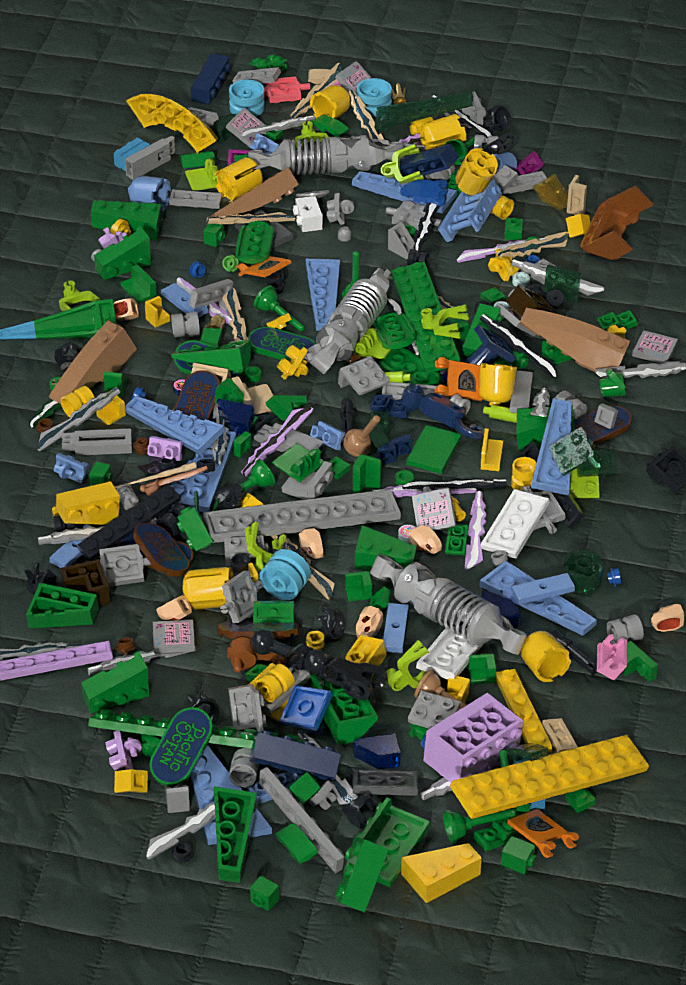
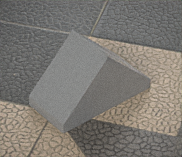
(400, 240)
(177, 798)

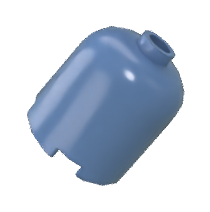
(150, 190)

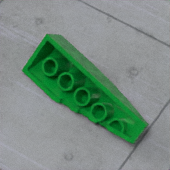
(345, 715)

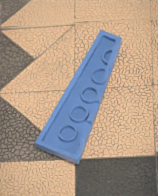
(391, 188)
(323, 286)
(194, 433)
(547, 474)
(553, 608)

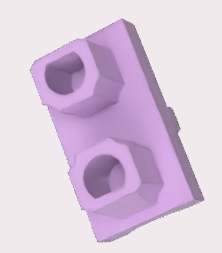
(109, 238)
(165, 448)
(124, 749)

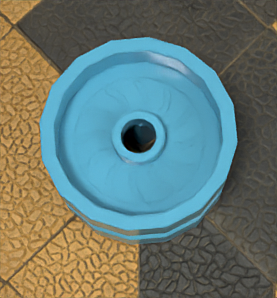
(374, 94)
(247, 95)
(285, 574)

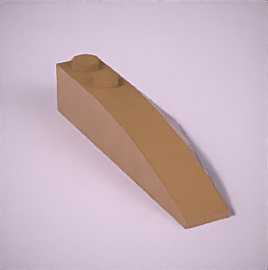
(266, 192)
(584, 342)
(104, 352)

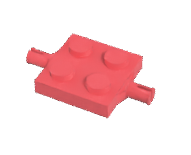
(285, 90)

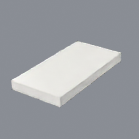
(515, 523)
(448, 654)

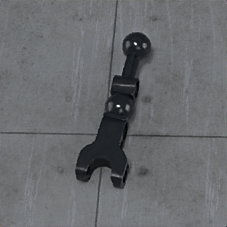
(336, 670)

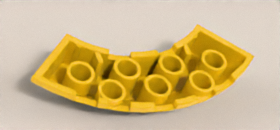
(156, 110)

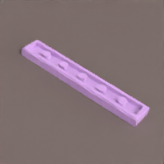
(55, 660)

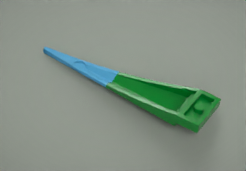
(73, 323)

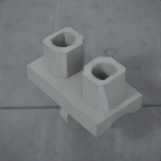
(338, 209)

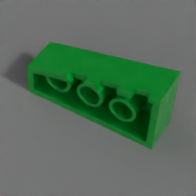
(146, 215)
(234, 824)

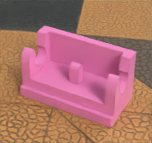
(611, 657)

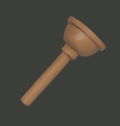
(358, 440)
(432, 684)

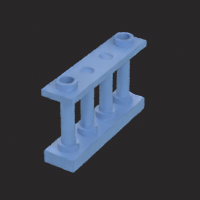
(470, 211)

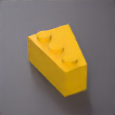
(89, 505)
(440, 870)

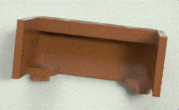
(609, 223)

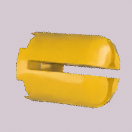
(440, 131)
(476, 171)
(238, 178)
(204, 587)

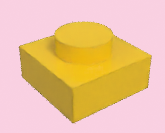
(279, 322)

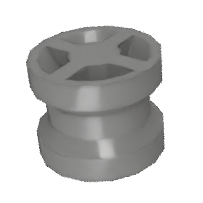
(464, 403)

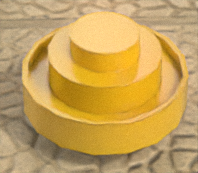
(121, 226)

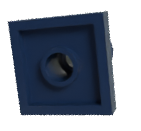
(490, 348)

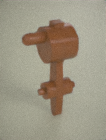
(244, 657)

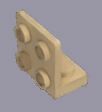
(255, 396)

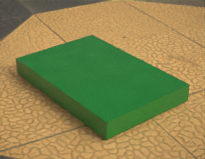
(433, 449)

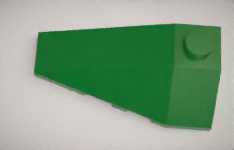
(232, 356)

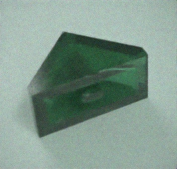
(219, 128)

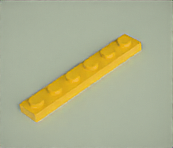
(522, 707)

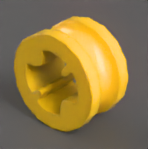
(315, 635)

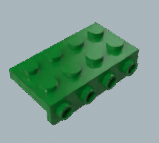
(397, 832)

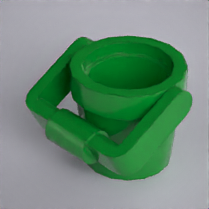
(612, 385)

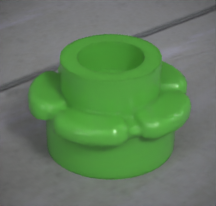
(227, 263)

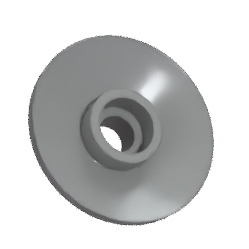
(318, 194)

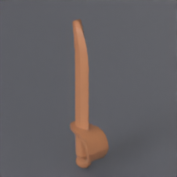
(152, 487)

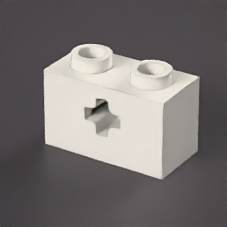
(308, 214)

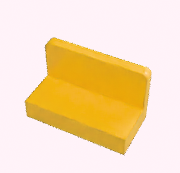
(491, 453)

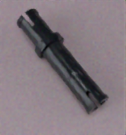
(347, 415)
(576, 654)

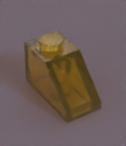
(552, 192)

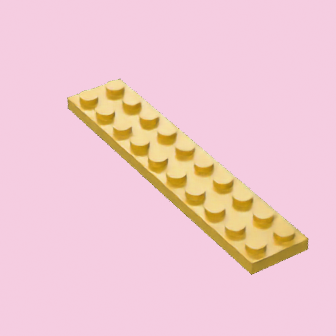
(548, 776)

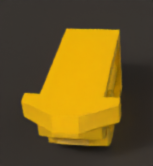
(367, 650)

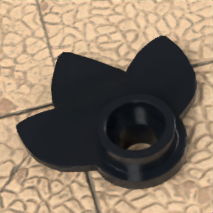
(157, 465)
(229, 498)

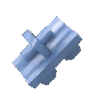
(264, 144)
(328, 434)
(71, 468)

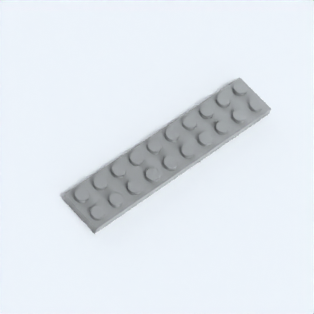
(303, 514)

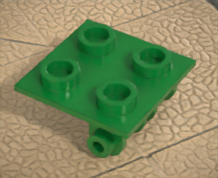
(271, 60)
(299, 462)

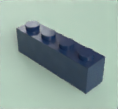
(210, 78)
(429, 161)
(294, 756)

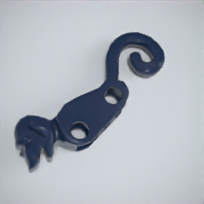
(439, 409)

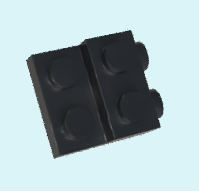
(669, 468)

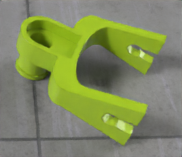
(308, 133)
(392, 168)
(72, 296)
(434, 322)
(262, 556)
(399, 679)

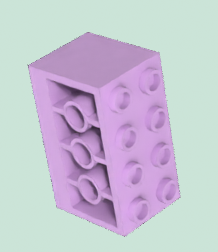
(472, 739)

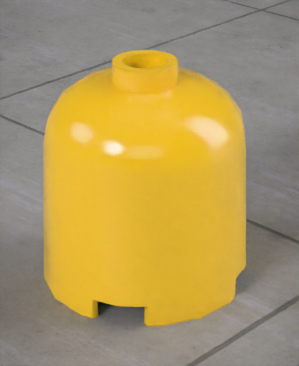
(330, 101)
(496, 383)
(545, 656)

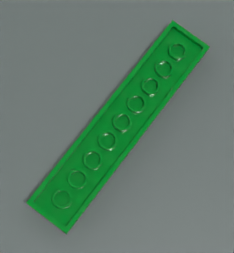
(416, 294)
(150, 726)

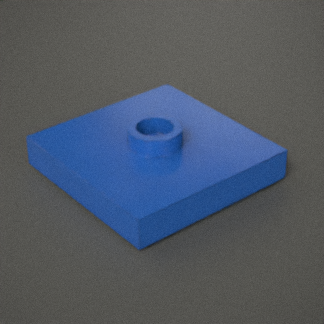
(306, 707)

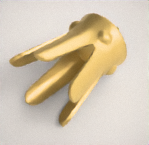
(399, 97)
(216, 322)

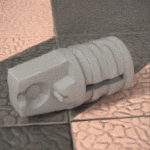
(127, 496)

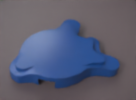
(426, 191)

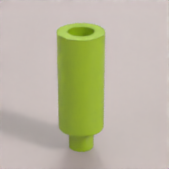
(398, 376)
(500, 413)

